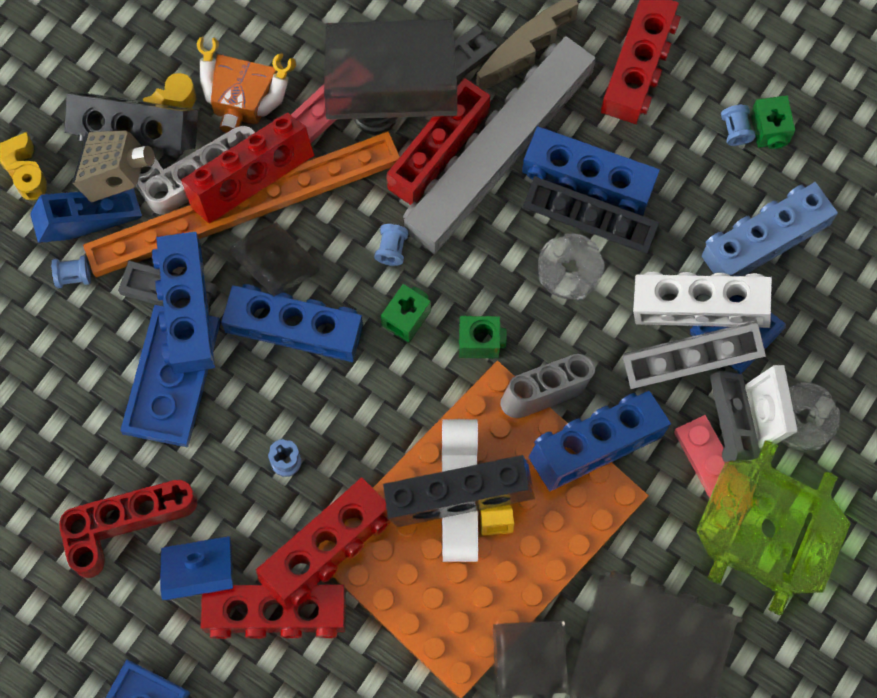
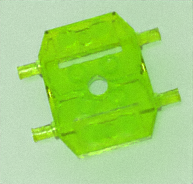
(755, 492)

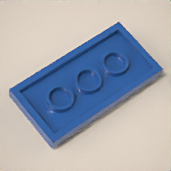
(162, 402)

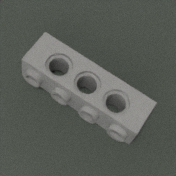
(694, 354)

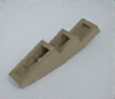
(521, 47)

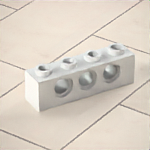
(687, 311)

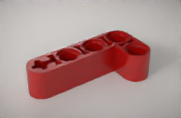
(129, 520)

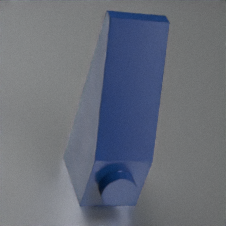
(73, 215)

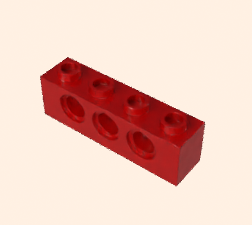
(627, 102)
(438, 144)
(248, 167)
(357, 502)
(218, 605)

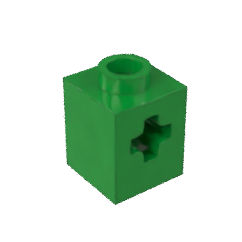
(772, 122)
(406, 325)

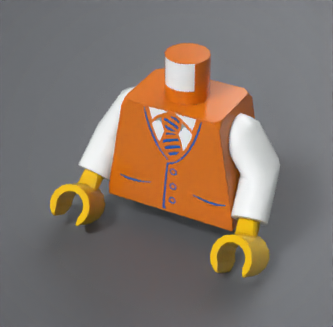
(240, 87)

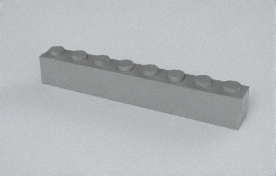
(498, 145)

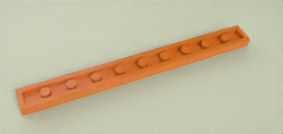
(301, 183)

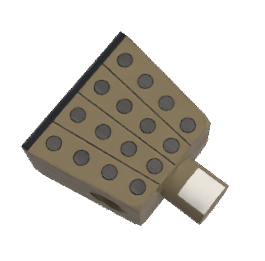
(110, 164)

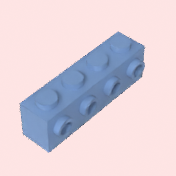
(770, 232)

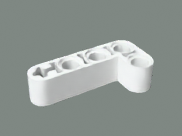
(170, 178)
(459, 451)

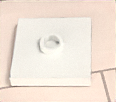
(771, 406)

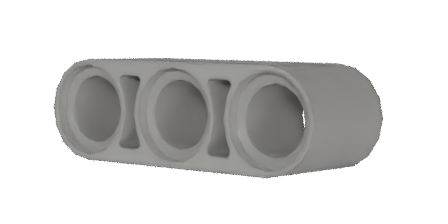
(565, 381)

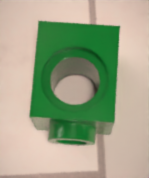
(471, 348)

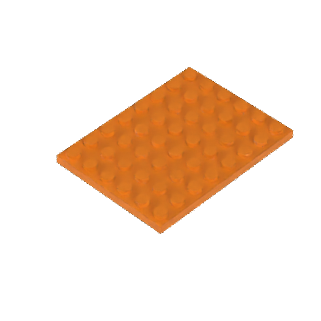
(450, 607)

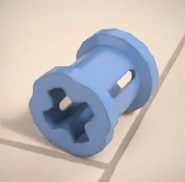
(738, 125)
(391, 244)
(71, 271)
(279, 466)

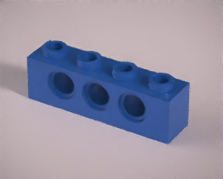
(580, 157)
(338, 344)
(197, 351)
(560, 467)

